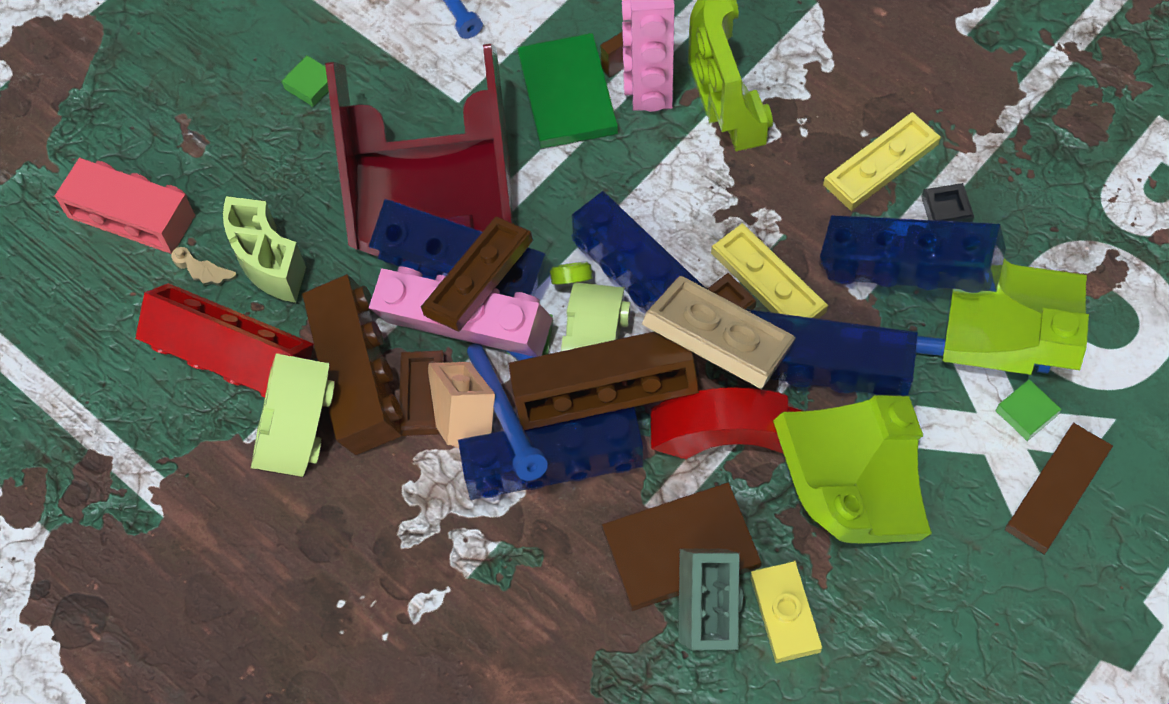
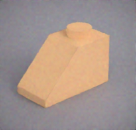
(460, 401)

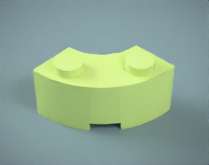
(264, 256)
(595, 315)
(291, 415)

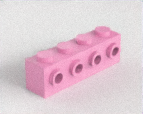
(650, 54)
(501, 321)

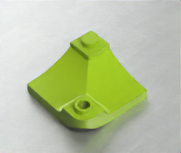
(718, 78)
(1027, 322)
(858, 469)

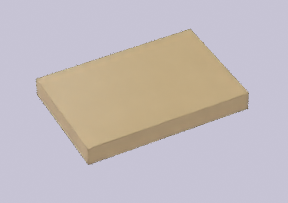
(719, 331)

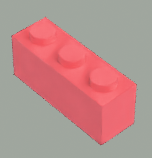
(125, 205)

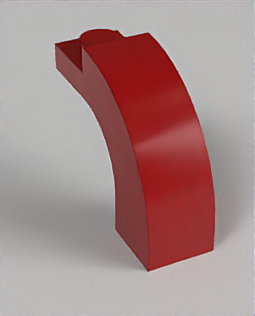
(717, 418)

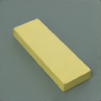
(881, 161)
(766, 275)

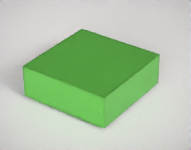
(307, 81)
(1028, 410)

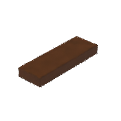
(477, 274)
(1058, 488)

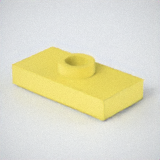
(785, 612)

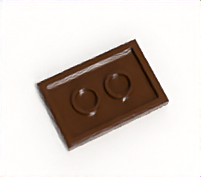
(650, 541)

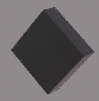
(947, 203)

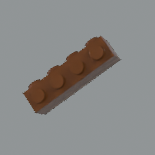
(349, 340)
(601, 379)

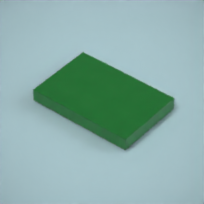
(567, 91)

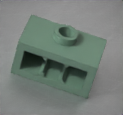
(709, 599)

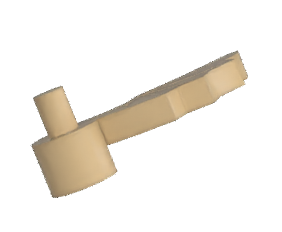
(201, 271)

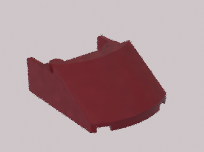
(446, 176)

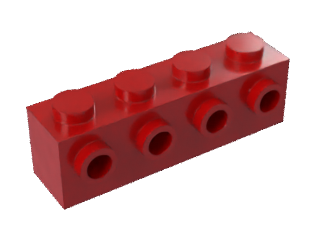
(214, 336)

